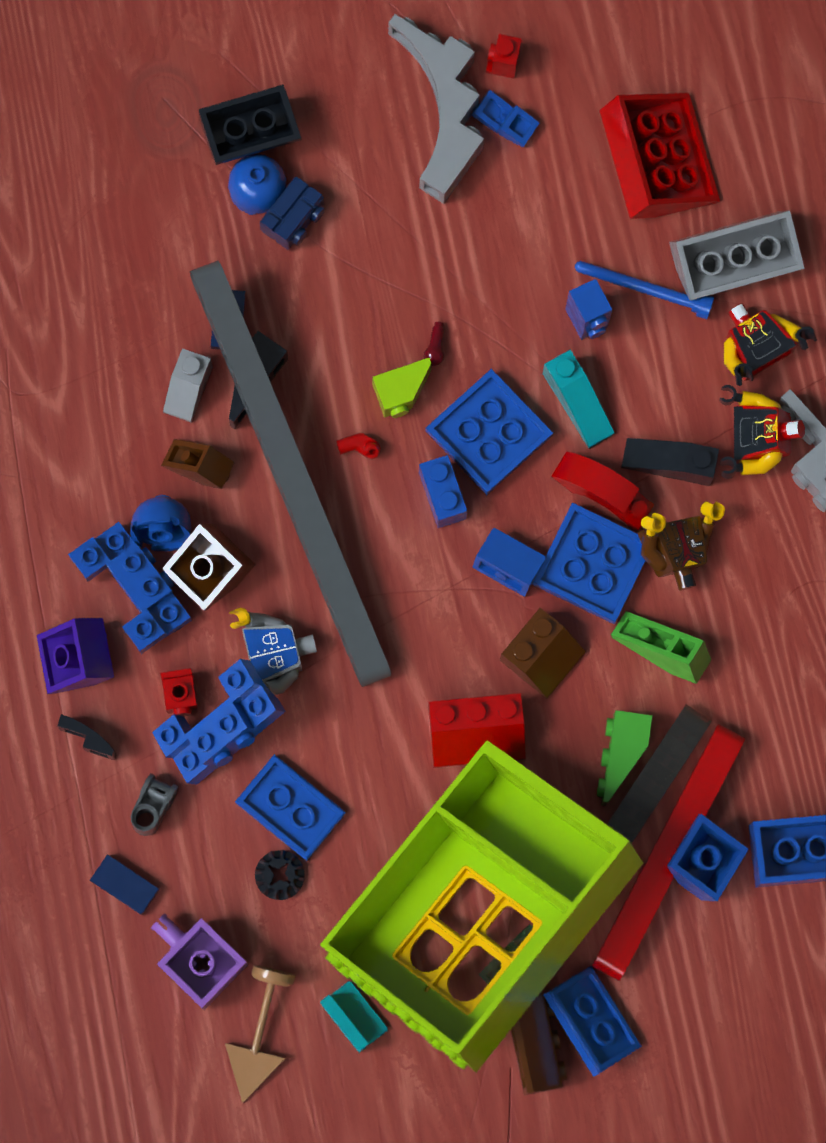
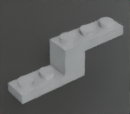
(811, 469)

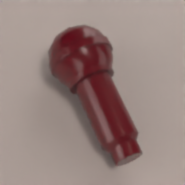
(435, 350)

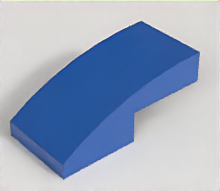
(504, 119)

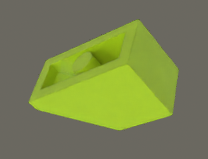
(400, 387)

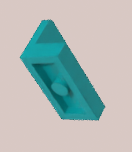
(354, 1016)

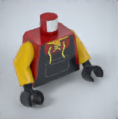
(760, 342)
(760, 433)

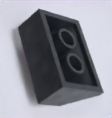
(249, 124)

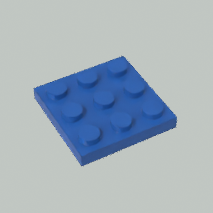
(489, 431)
(591, 563)

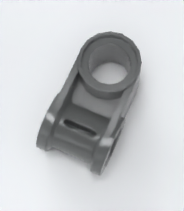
(153, 803)

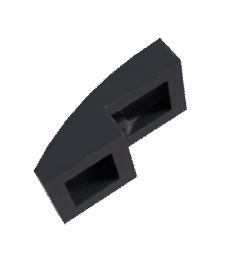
(93, 741)

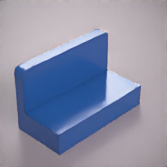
(508, 561)

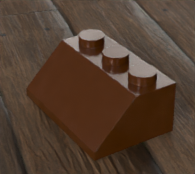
(536, 1049)

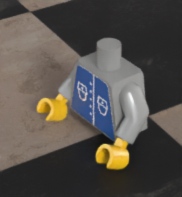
(273, 648)

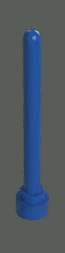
(700, 306)

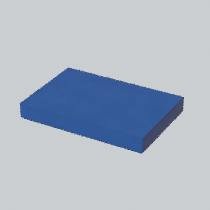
(290, 807)
(592, 1021)

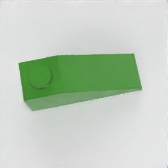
(663, 646)

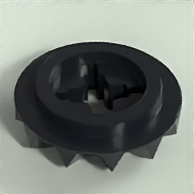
(281, 889)

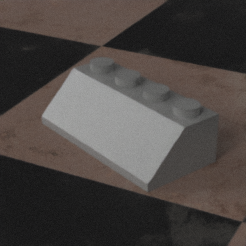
(737, 254)

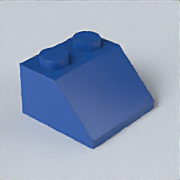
(706, 859)

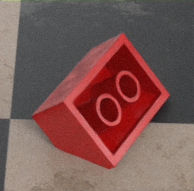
(465, 724)

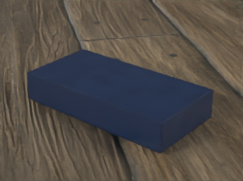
(124, 884)

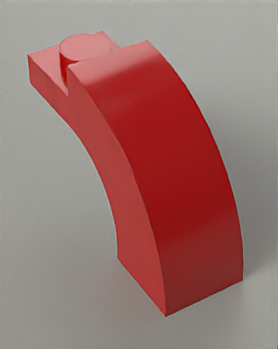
(603, 486)

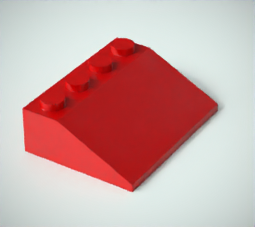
(658, 154)

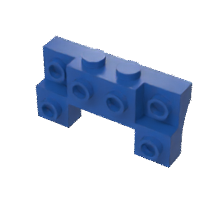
(147, 589)
(225, 730)

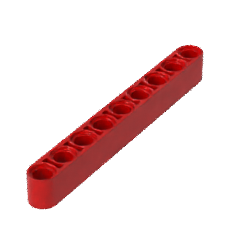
(655, 876)

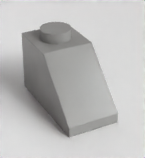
(187, 385)

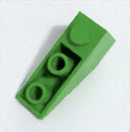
(628, 741)

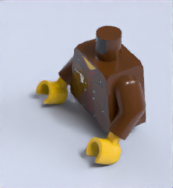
(679, 544)

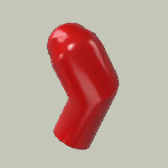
(361, 443)

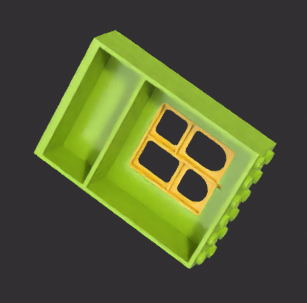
(523, 847)

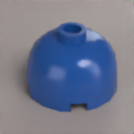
(256, 183)
(161, 523)

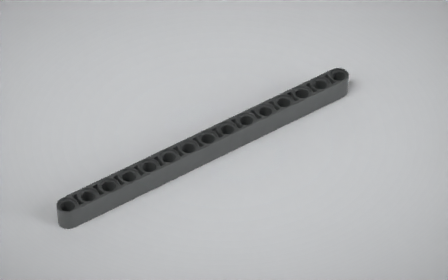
(290, 474)

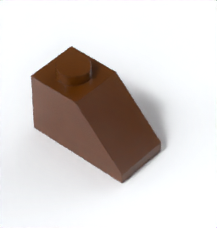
(198, 463)

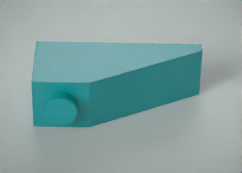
(578, 398)

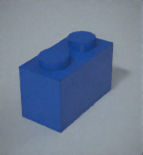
(589, 310)
(442, 491)

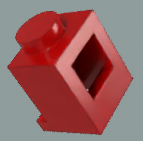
(504, 56)
(176, 679)

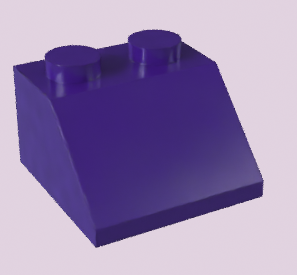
(75, 655)

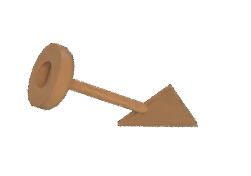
(251, 1065)

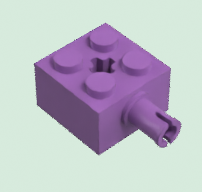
(197, 943)

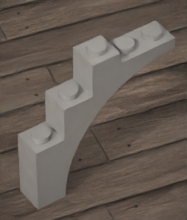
(456, 101)

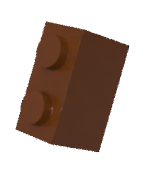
(208, 565)
(542, 653)

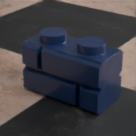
(293, 213)

